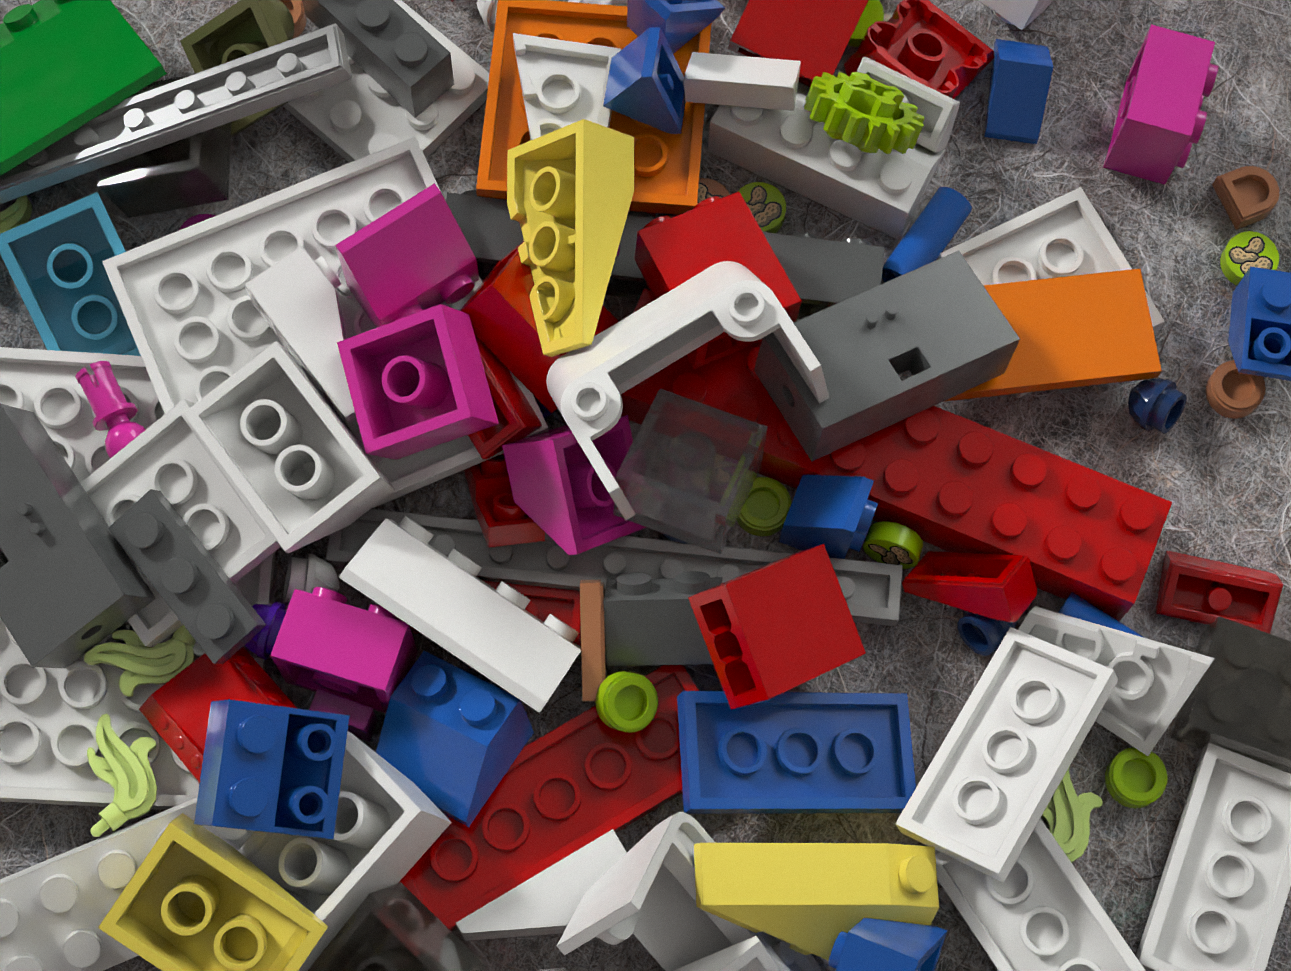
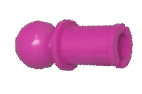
(109, 406)

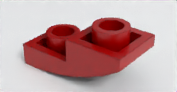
(494, 505)

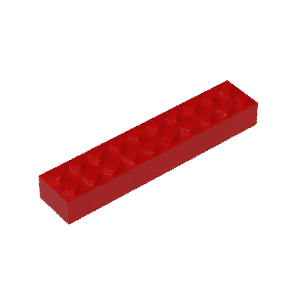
(954, 484)

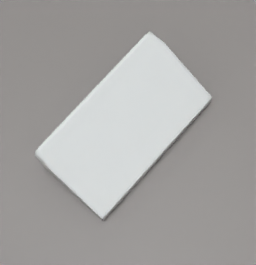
(742, 81)
(934, 106)

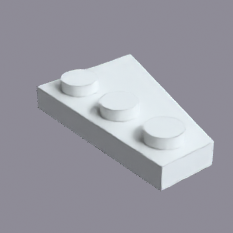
(562, 82)
(1150, 674)

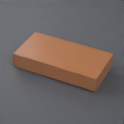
(592, 637)

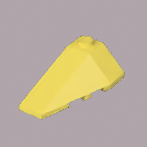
(572, 208)
(815, 889)

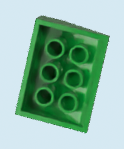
(64, 69)

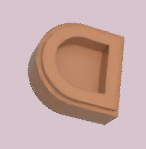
(1247, 194)

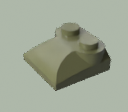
(237, 33)

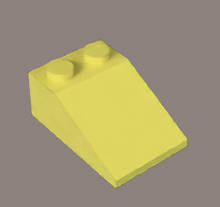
(209, 909)

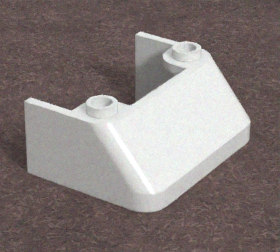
(715, 301)
(655, 899)

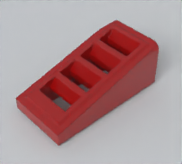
(975, 582)

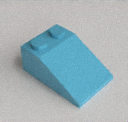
(64, 281)

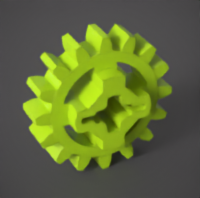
(864, 112)

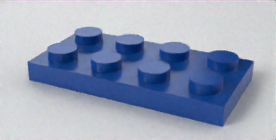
(796, 753)

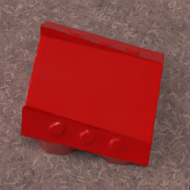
(924, 47)
(183, 704)

